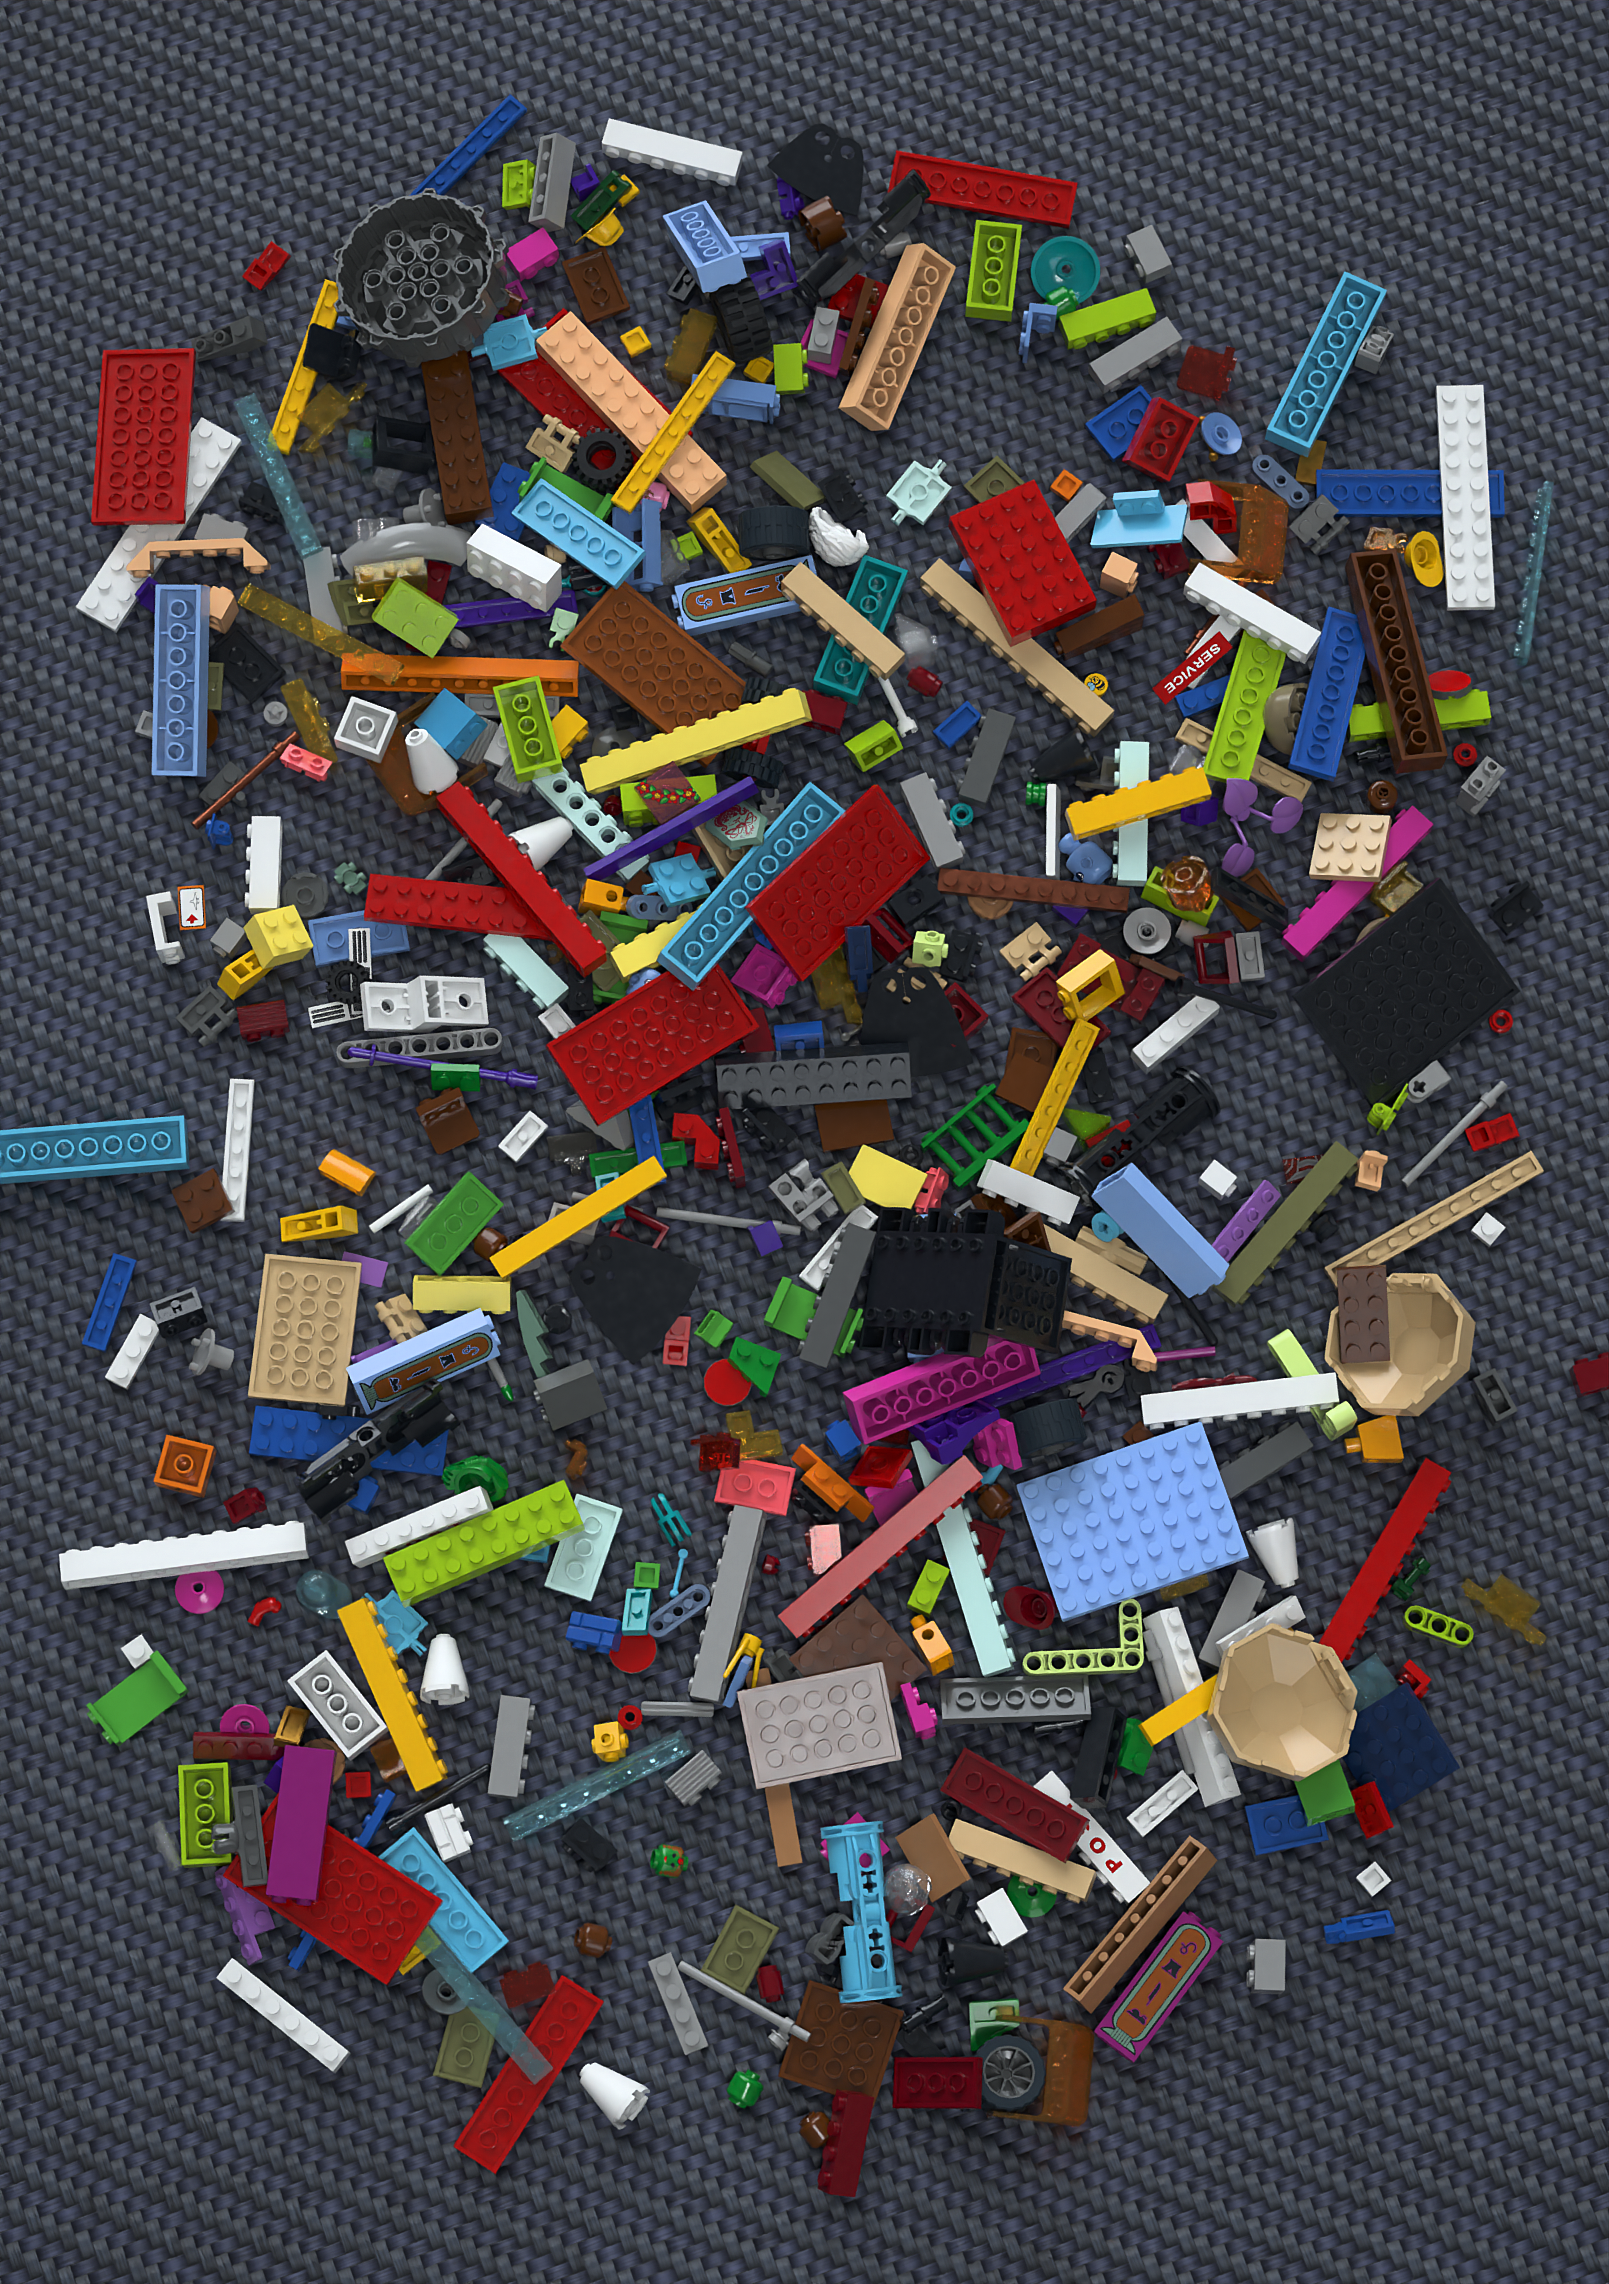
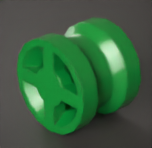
(1035, 793)

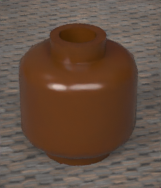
(1381, 797)
(488, 1243)
(994, 1501)
(592, 1940)
(814, 2129)

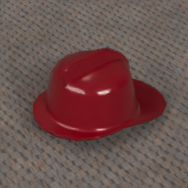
(1030, 1607)

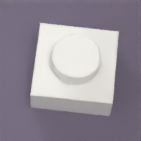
(1487, 1229)
(137, 1651)
(1373, 1879)

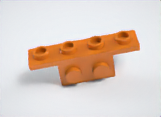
(830, 1485)

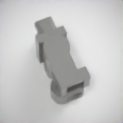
(1480, 786)
(806, 1203)

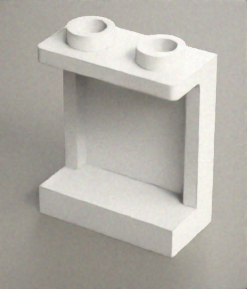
(159, 906)

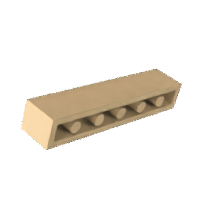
(842, 621)
(1108, 1279)
(1022, 1861)

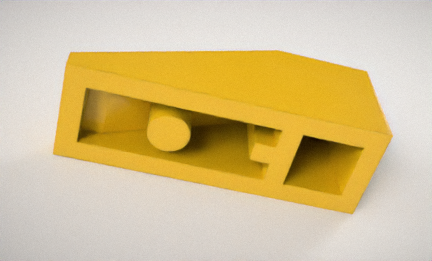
(718, 540)
(242, 975)
(319, 1224)

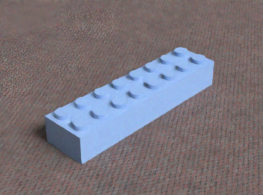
(180, 680)

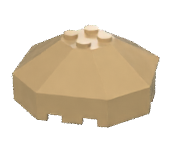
(1428, 1348)
(1282, 1703)

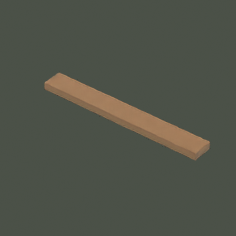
(780, 1805)

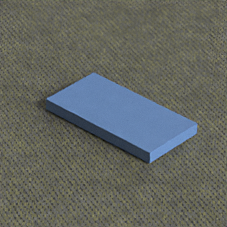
(331, 937)

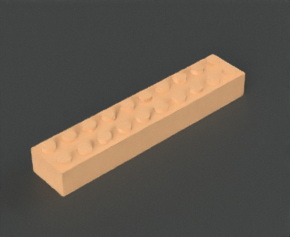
(627, 408)

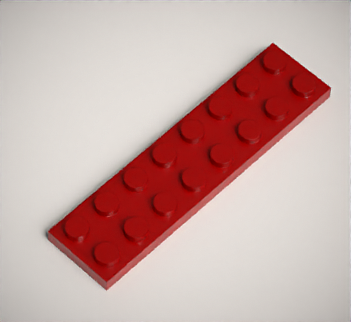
(989, 189)
(448, 907)
(513, 2095)

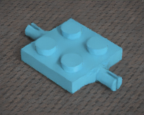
(509, 342)
(679, 880)
(400, 1622)

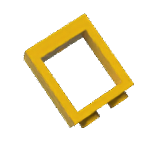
(1094, 966)

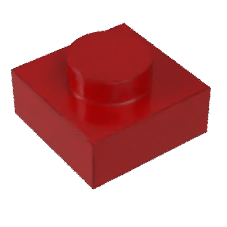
(358, 1785)

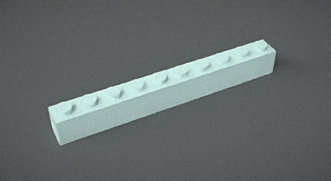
(969, 1577)

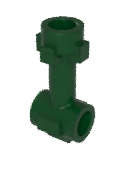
(1403, 1588)

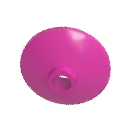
(202, 1601)
(235, 1715)

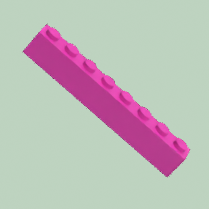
(1345, 896)

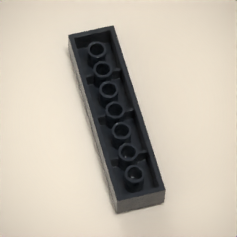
(813, 1076)

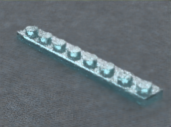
(278, 476)
(1532, 582)
(596, 1786)
(483, 2005)

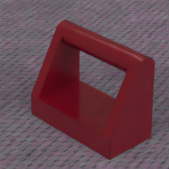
(883, 940)
(1231, 969)
(645, 1219)
(917, 1930)

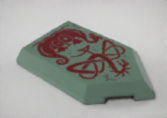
(738, 826)

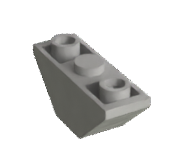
(1374, 349)
(616, 1130)

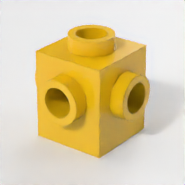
(610, 1741)

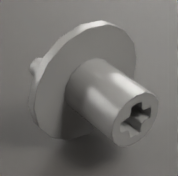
(428, 510)
(209, 1353)

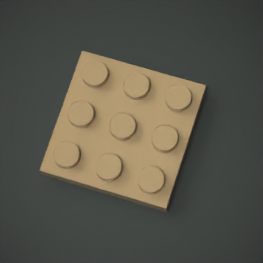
(1350, 847)

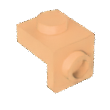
(1370, 1170)

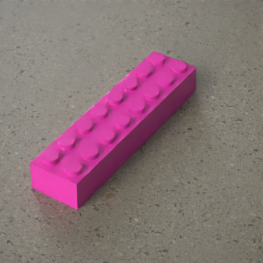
(935, 1388)

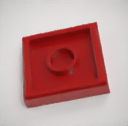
(880, 1467)

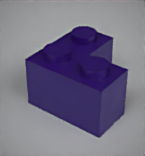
(779, 270)

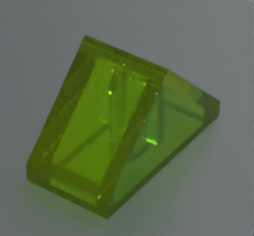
(1085, 1124)

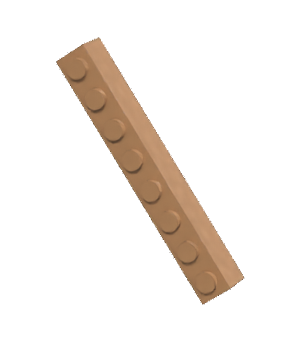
(1140, 1924)

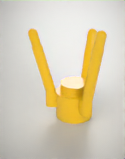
(748, 1646)

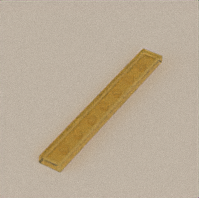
(320, 634)

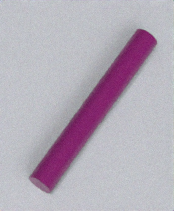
(1185, 1354)

